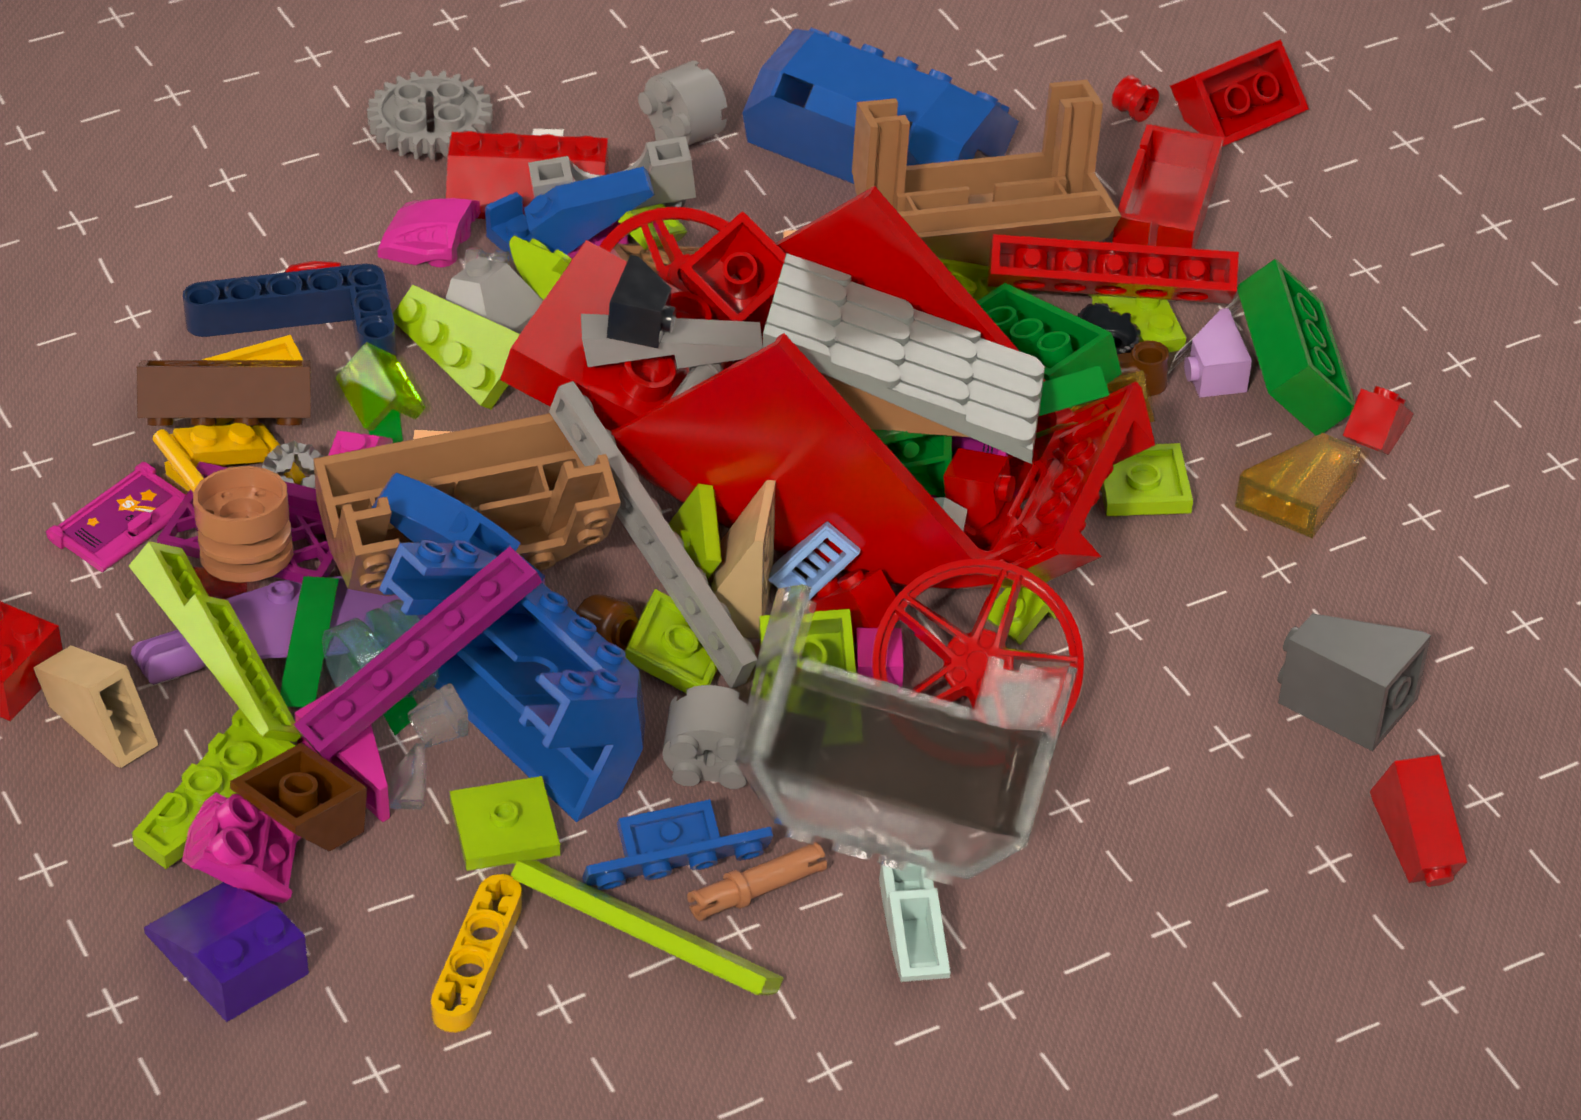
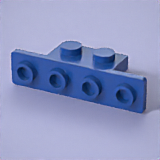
(670, 840)

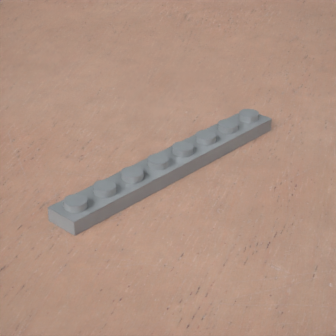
(656, 540)

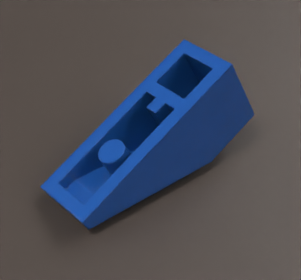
(584, 208)

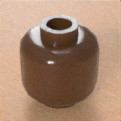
(611, 616)

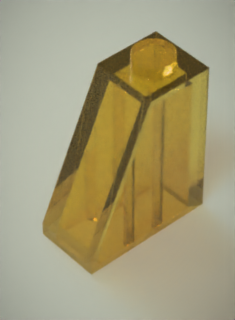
(1300, 483)

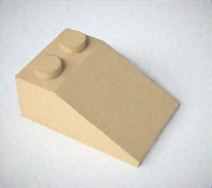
(747, 562)

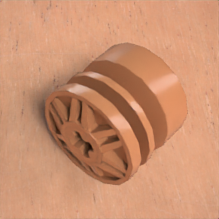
(243, 524)

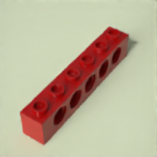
(1113, 269)

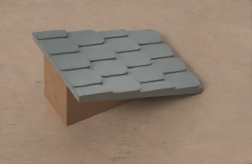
(904, 364)

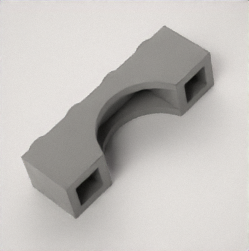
(665, 160)

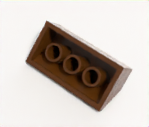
(223, 390)

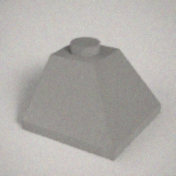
(494, 293)

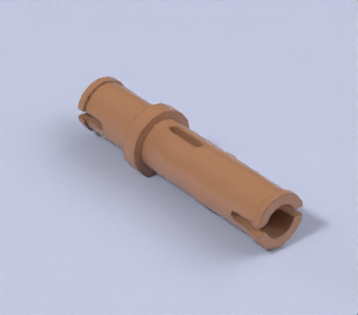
(740, 887)

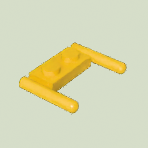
(217, 446)

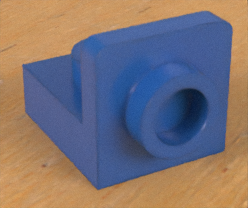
(506, 219)

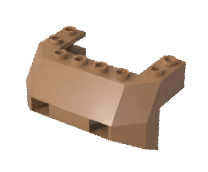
(967, 201)
(508, 471)

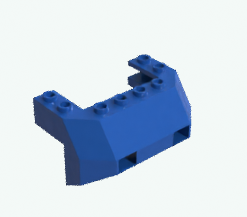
(942, 117)
(535, 680)

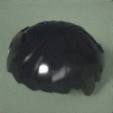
(1123, 331)

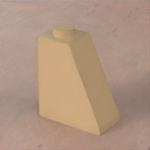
(98, 702)

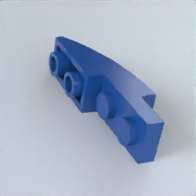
(435, 516)

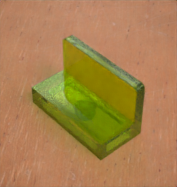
(376, 385)

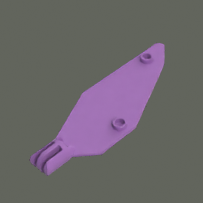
(267, 619)

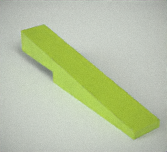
(215, 636)

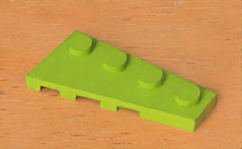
(459, 341)

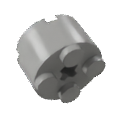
(684, 103)
(705, 736)

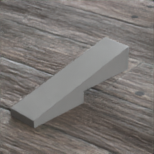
(691, 341)

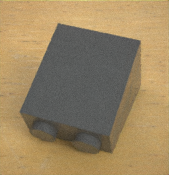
(1352, 675)

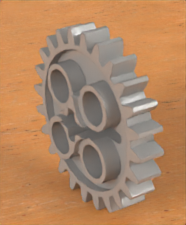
(400, 116)

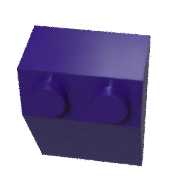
(232, 948)

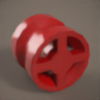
(1135, 98)

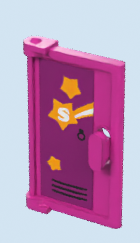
(104, 527)

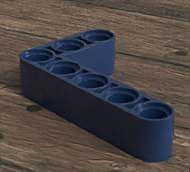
(294, 301)

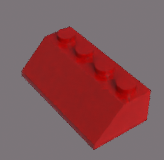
(498, 164)

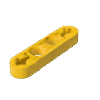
(474, 951)

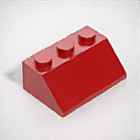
(1241, 94)

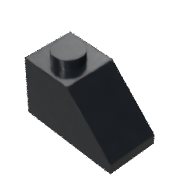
(640, 306)

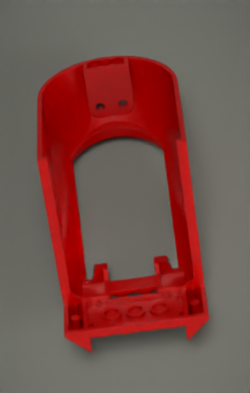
(789, 425)

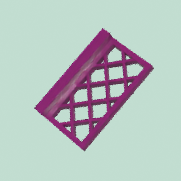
(304, 520)

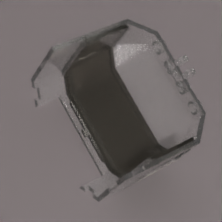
(893, 764)

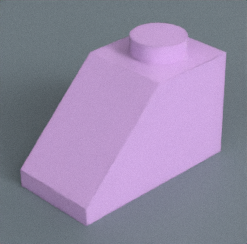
(1218, 358)

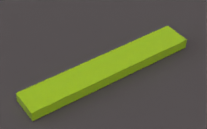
(647, 927)

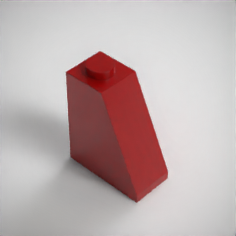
(1420, 820)

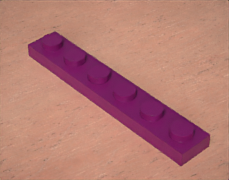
(417, 653)

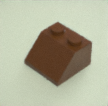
(307, 796)

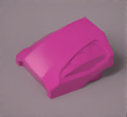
(429, 231)
(241, 847)

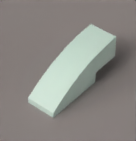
(914, 923)

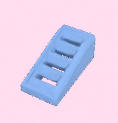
(783, 571)

